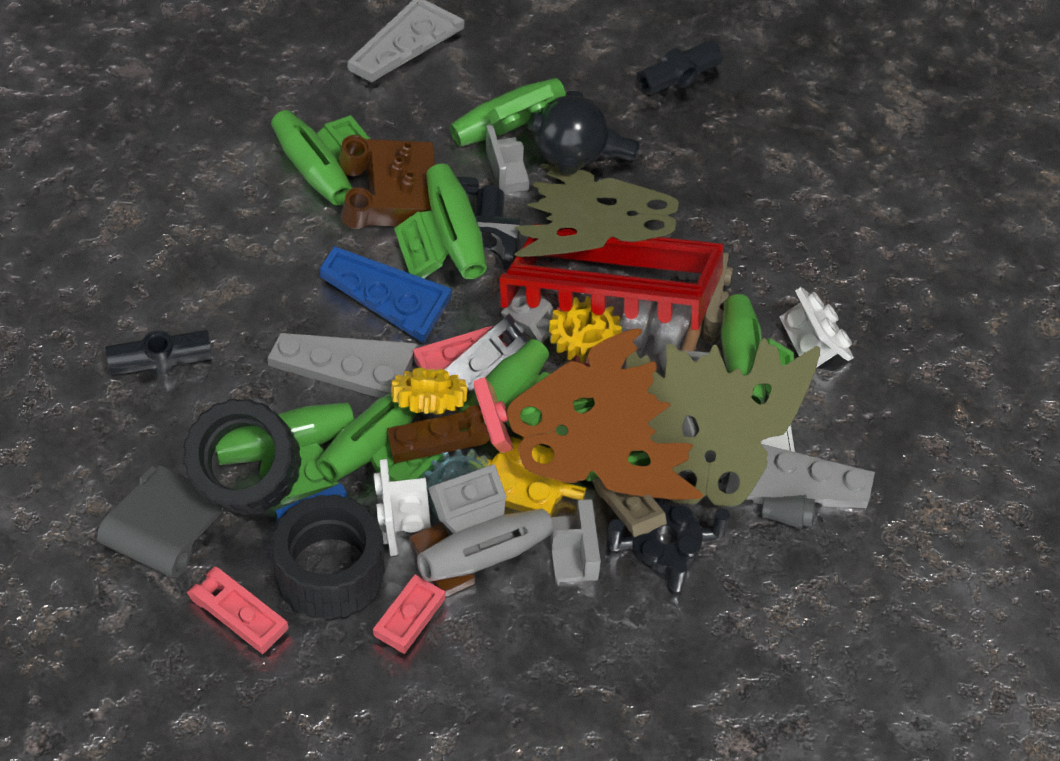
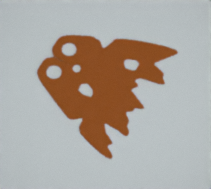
(608, 431)

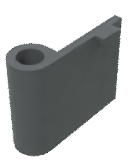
(159, 521)

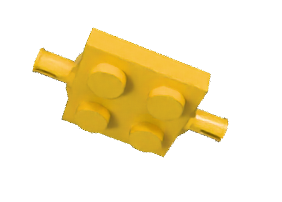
(527, 490)

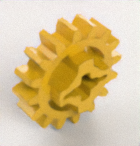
(582, 329)
(429, 390)

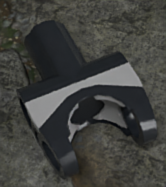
(496, 231)

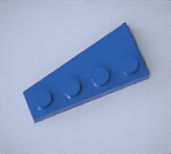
(390, 292)

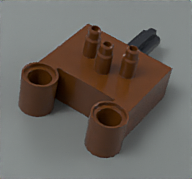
(394, 180)

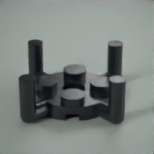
(673, 557)

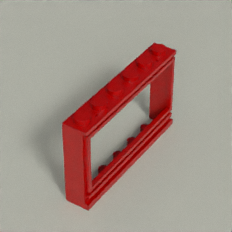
(649, 253)

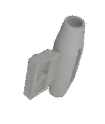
(482, 534)

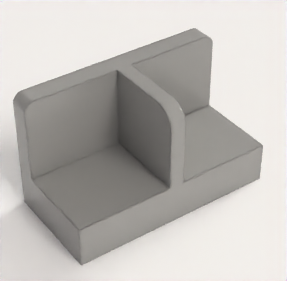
(506, 162)
(575, 545)

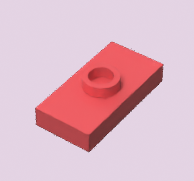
(494, 414)

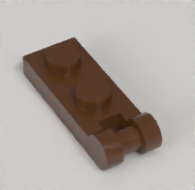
(438, 435)

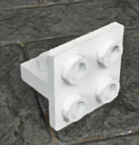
(815, 325)
(400, 506)

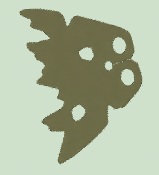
(577, 207)
(726, 412)

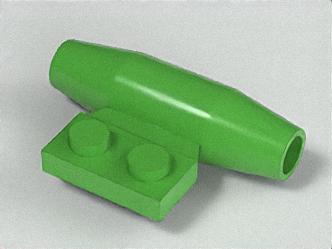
(505, 111)
(317, 153)
(444, 230)
(741, 340)
(515, 376)
(311, 428)
(368, 440)

